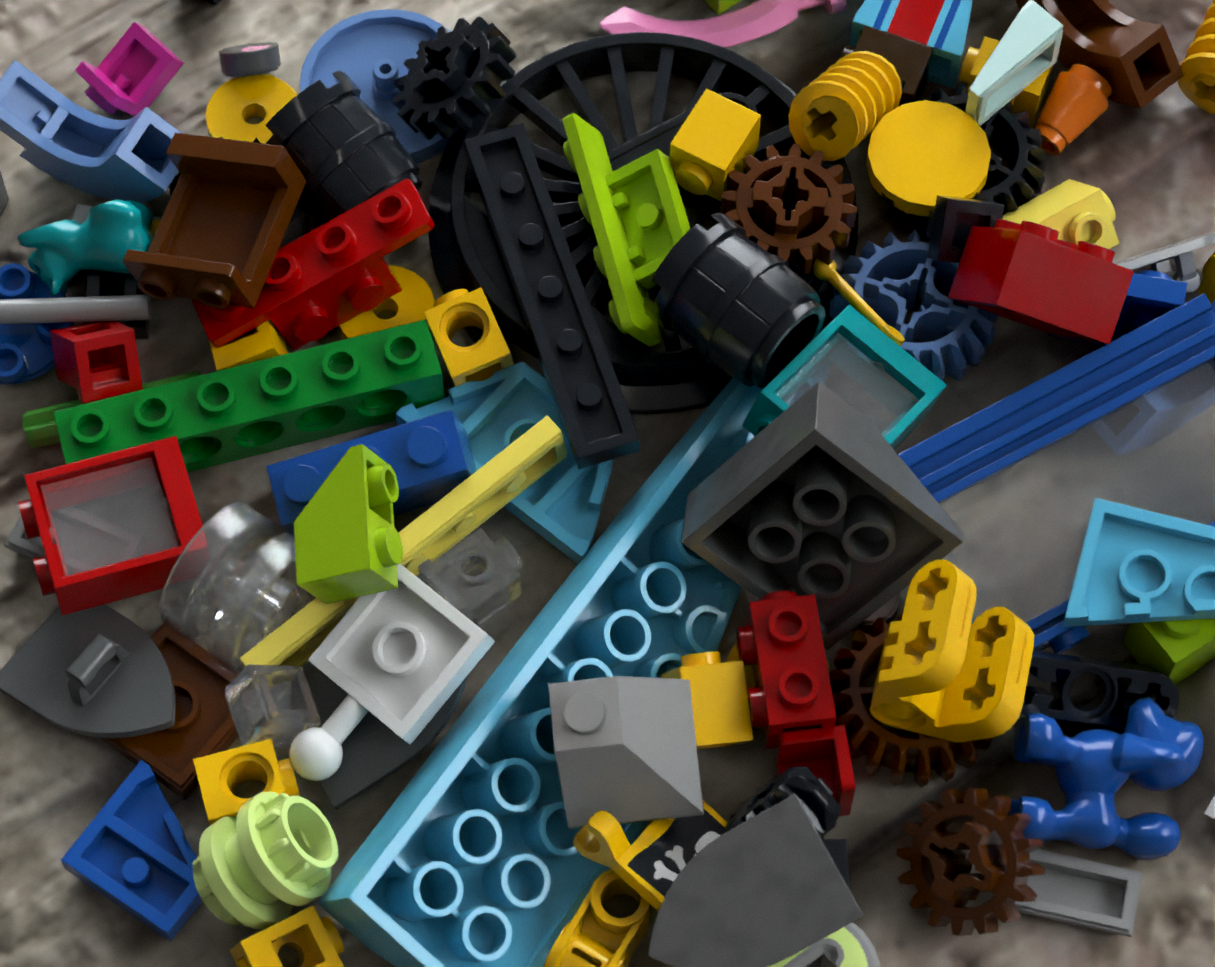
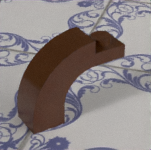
(1123, 50)

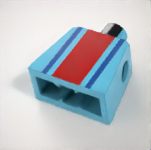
(928, 22)

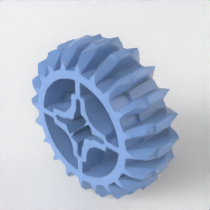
(891, 283)

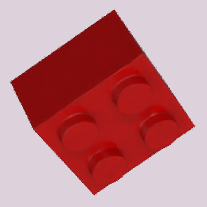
(1042, 280)

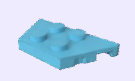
(495, 413)

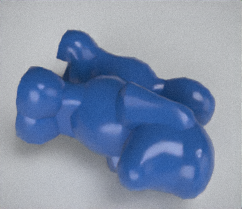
(1095, 765)

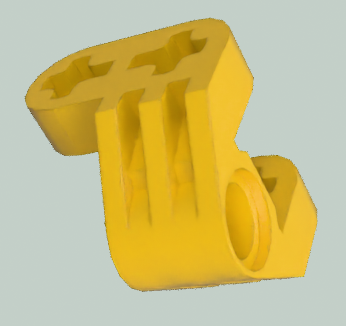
(945, 673)

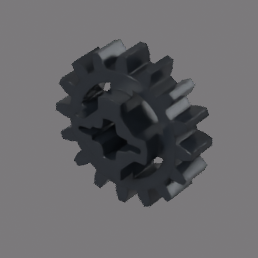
(454, 78)

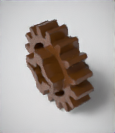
(819, 213)
(995, 850)

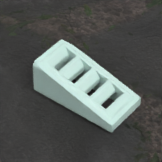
(1019, 59)

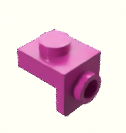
(131, 72)

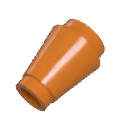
(1071, 107)

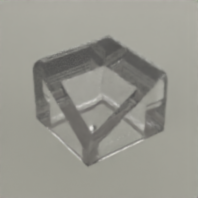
(271, 704)

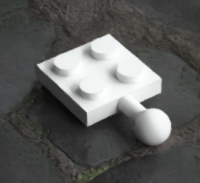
(394, 657)

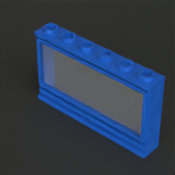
(1109, 427)

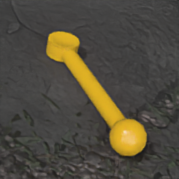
(829, 272)

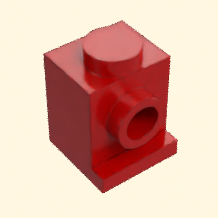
(97, 359)

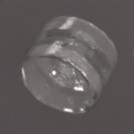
(233, 584)

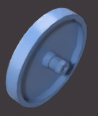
(372, 54)

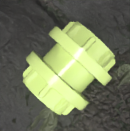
(265, 860)

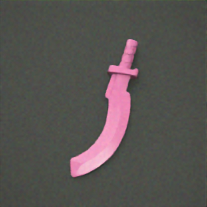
(723, 30)

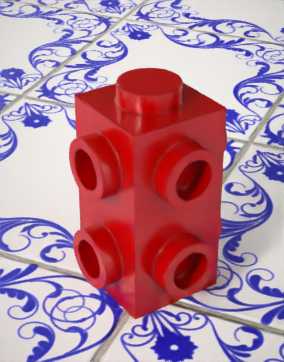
(787, 665)

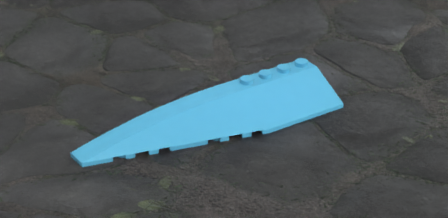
(479, 841)

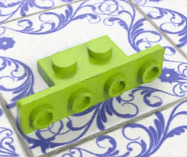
(634, 220)

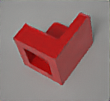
(826, 756)

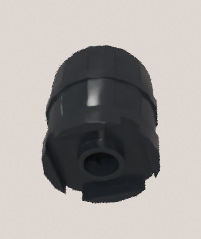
(339, 148)
(735, 302)

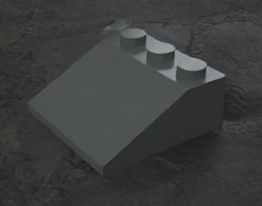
(819, 512)

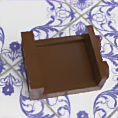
(219, 222)

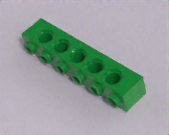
(265, 401)

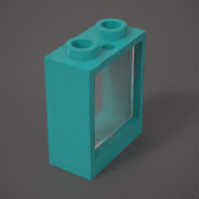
(860, 368)

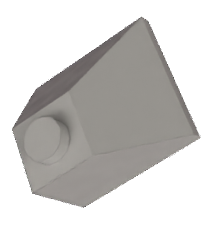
(626, 748)

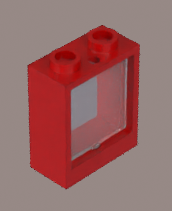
(109, 523)

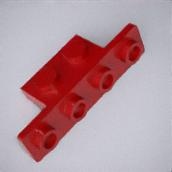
(329, 272)

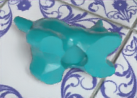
(96, 244)

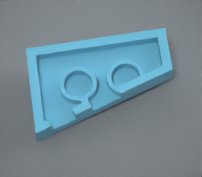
(1142, 568)

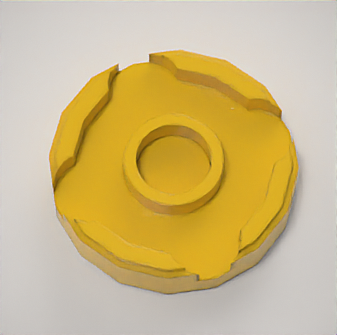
(927, 153)

